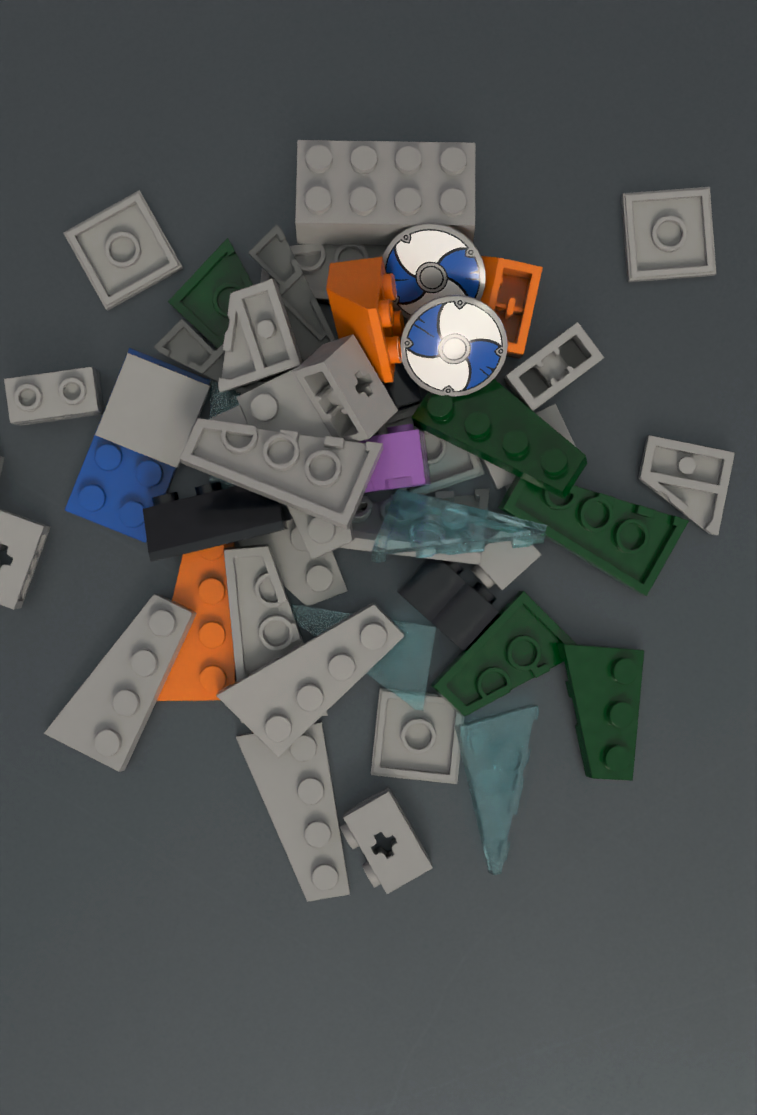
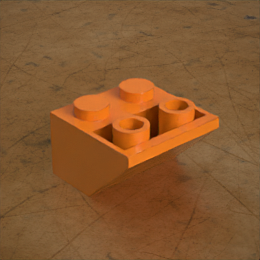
(512, 294)
(363, 306)

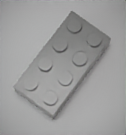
(381, 188)

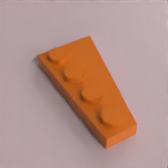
(207, 653)

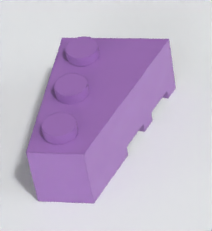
(401, 461)

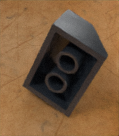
(208, 520)

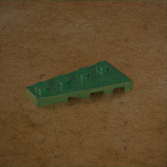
(504, 433)
(604, 531)

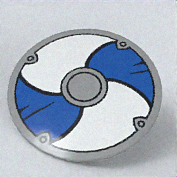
(431, 264)
(453, 345)

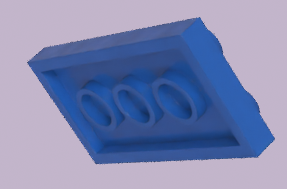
(119, 481)

